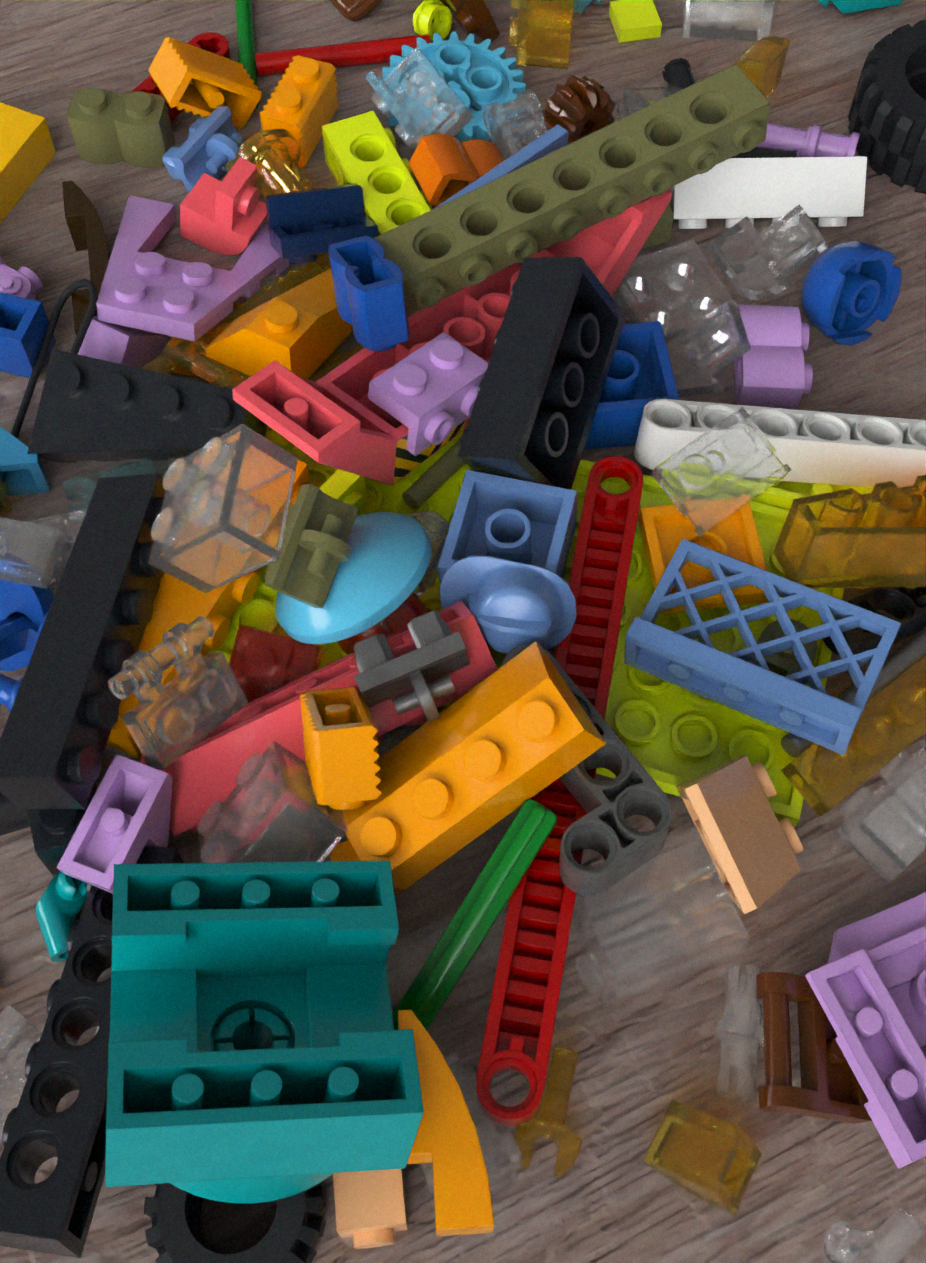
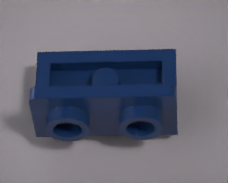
(312, 219)

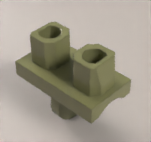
(312, 546)

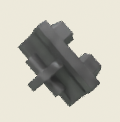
(436, 656)

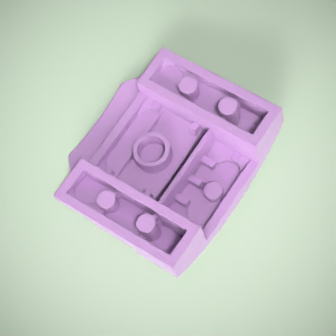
(878, 1010)

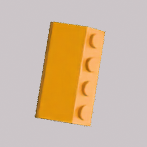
(472, 767)

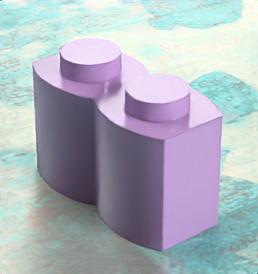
(774, 367)

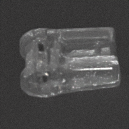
(514, 122)

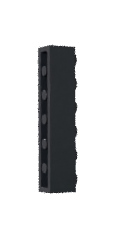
(93, 625)

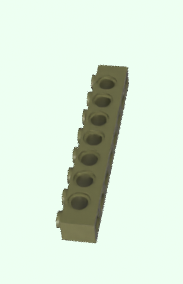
(576, 187)

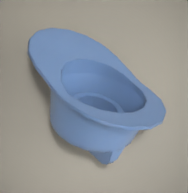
(511, 601)

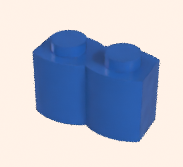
(369, 293)

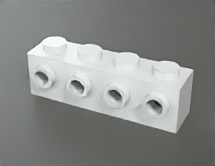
(770, 189)

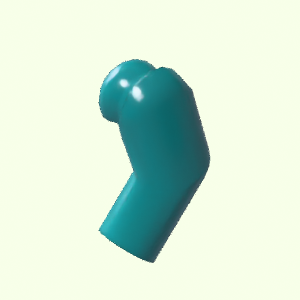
(57, 912)

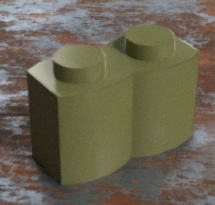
(120, 127)

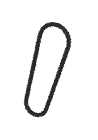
(47, 339)

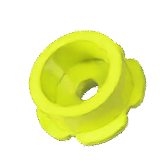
(432, 18)

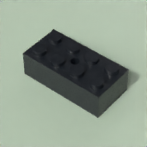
(544, 374)

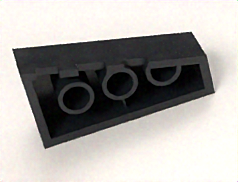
(128, 412)

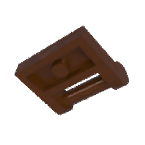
(827, 1081)

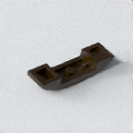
(88, 235)

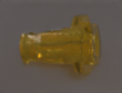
(277, 159)

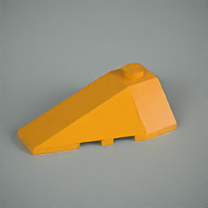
(293, 329)

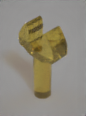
(552, 1116)

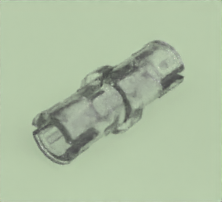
(740, 1036)

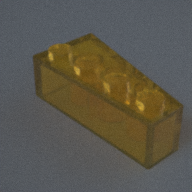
(857, 538)

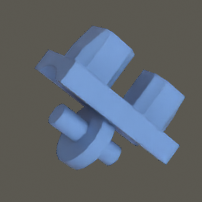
(207, 150)

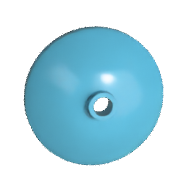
(382, 572)

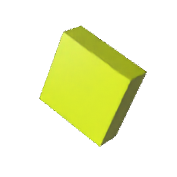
(635, 20)

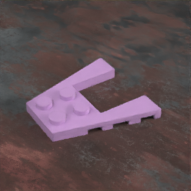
(171, 294)

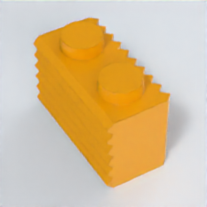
(203, 81)
(303, 103)
(340, 747)

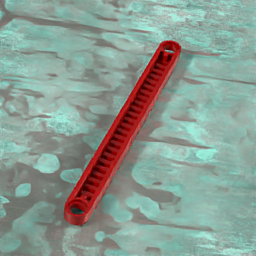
(542, 906)

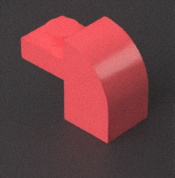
(225, 212)

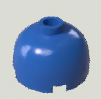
(850, 290)

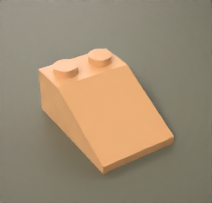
(741, 830)

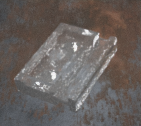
(720, 471)

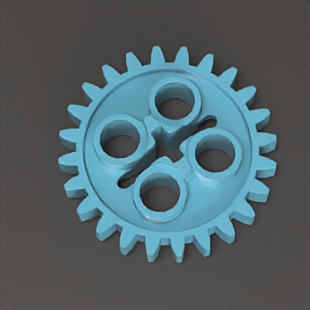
(473, 74)

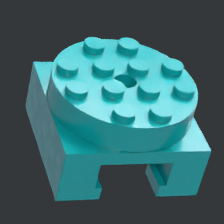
(255, 1028)

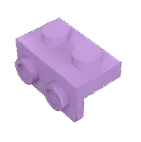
(430, 390)

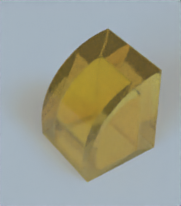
(764, 62)
(704, 1156)

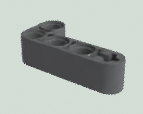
(608, 807)

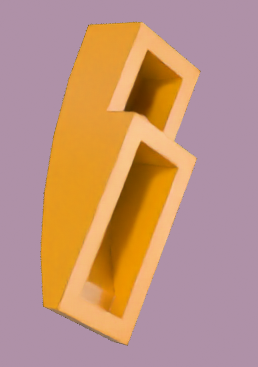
(449, 1142)

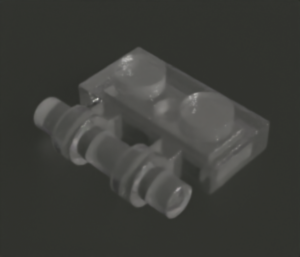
(185, 708)

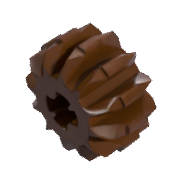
(579, 107)

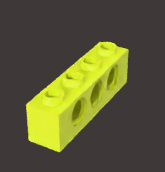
(367, 155)

